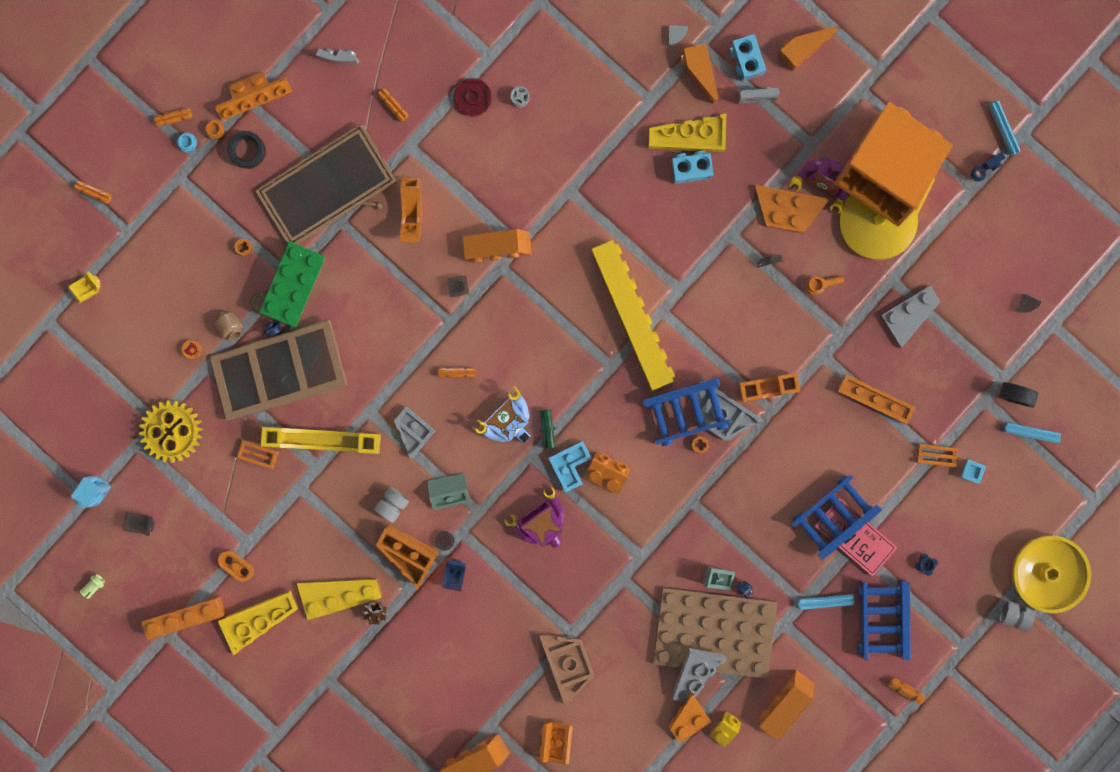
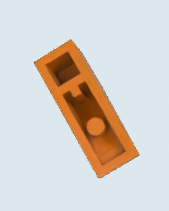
(803, 46)
(699, 67)

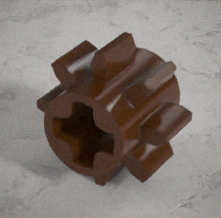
(375, 613)

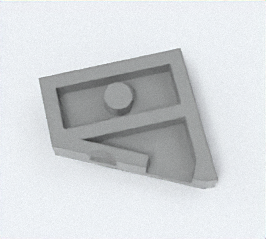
(413, 431)

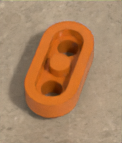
(235, 568)

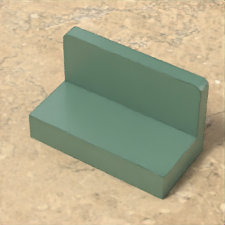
(448, 491)

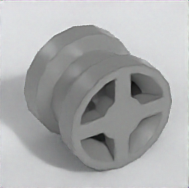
(521, 94)

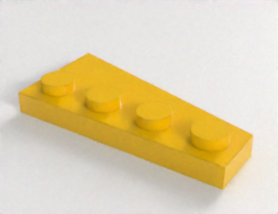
(696, 135)
(333, 596)
(250, 623)

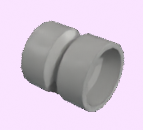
(391, 504)
(1013, 615)

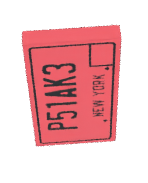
(865, 547)

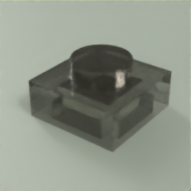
(458, 286)

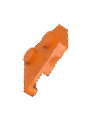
(689, 719)

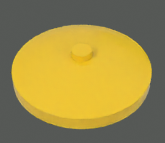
(872, 234)
(1051, 574)

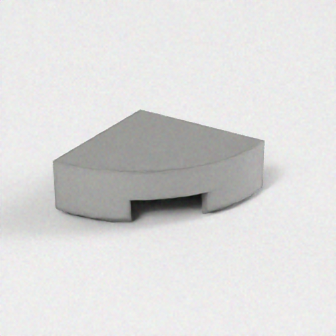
(676, 34)

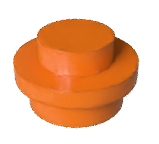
(214, 129)

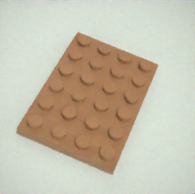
(716, 624)

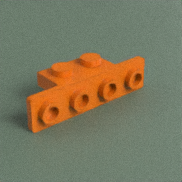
(252, 93)

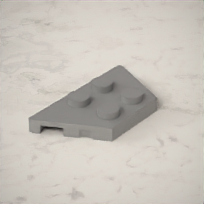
(740, 416)

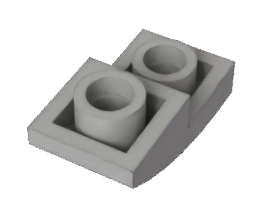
(344, 58)

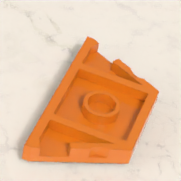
(788, 209)

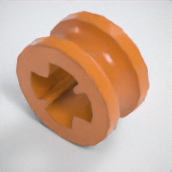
(245, 252)
(696, 449)

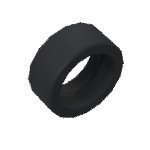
(235, 139)
(1018, 394)

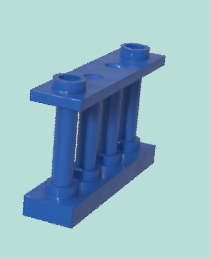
(674, 398)
(853, 523)
(901, 610)

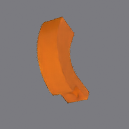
(411, 210)

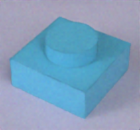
(973, 471)

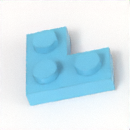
(565, 463)

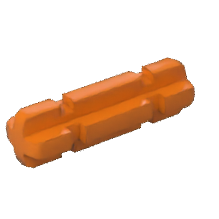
(392, 104)
(173, 117)
(92, 192)
(456, 372)
(906, 690)

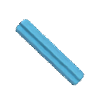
(1004, 128)
(1032, 432)
(824, 602)

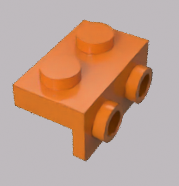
(607, 472)
(555, 742)

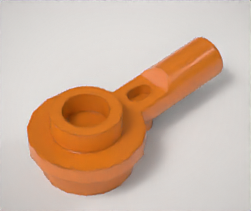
(816, 284)

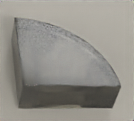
(769, 260)
(1027, 304)

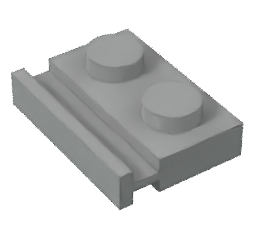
(760, 95)

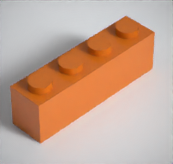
(183, 618)

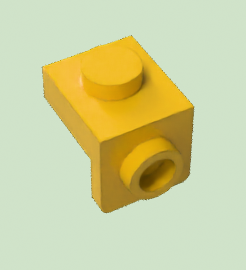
(85, 287)
(726, 729)

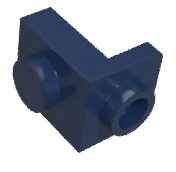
(454, 575)

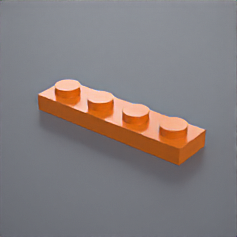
(876, 399)

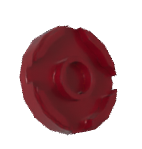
(472, 97)

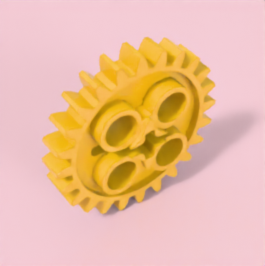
(158, 419)

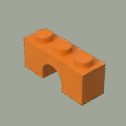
(768, 387)

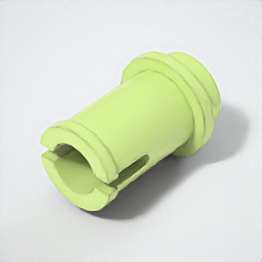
(92, 586)

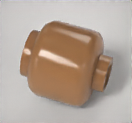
(228, 326)

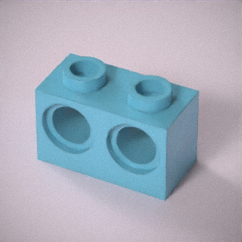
(752, 57)
(693, 172)
(90, 491)

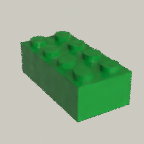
(292, 284)

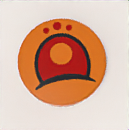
(191, 349)

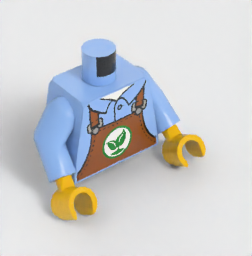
(507, 420)

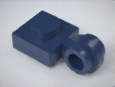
(993, 164)

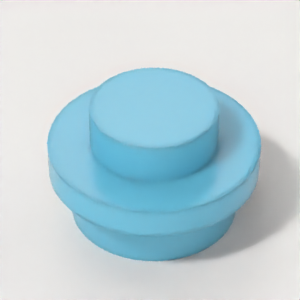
(187, 142)

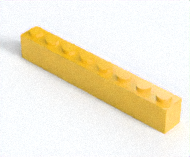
(632, 315)

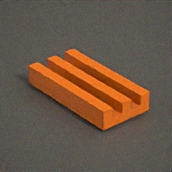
(953, 457)
(273, 459)

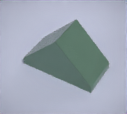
(718, 578)

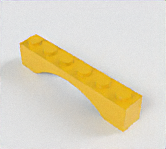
(321, 440)

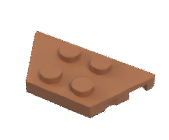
(568, 663)

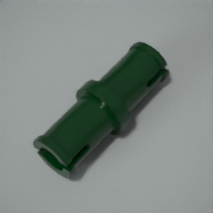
(547, 429)

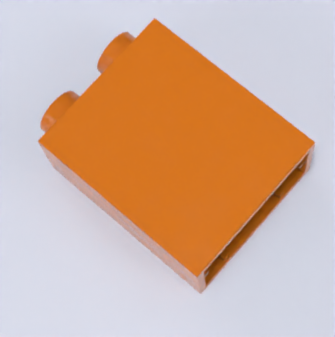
(894, 164)

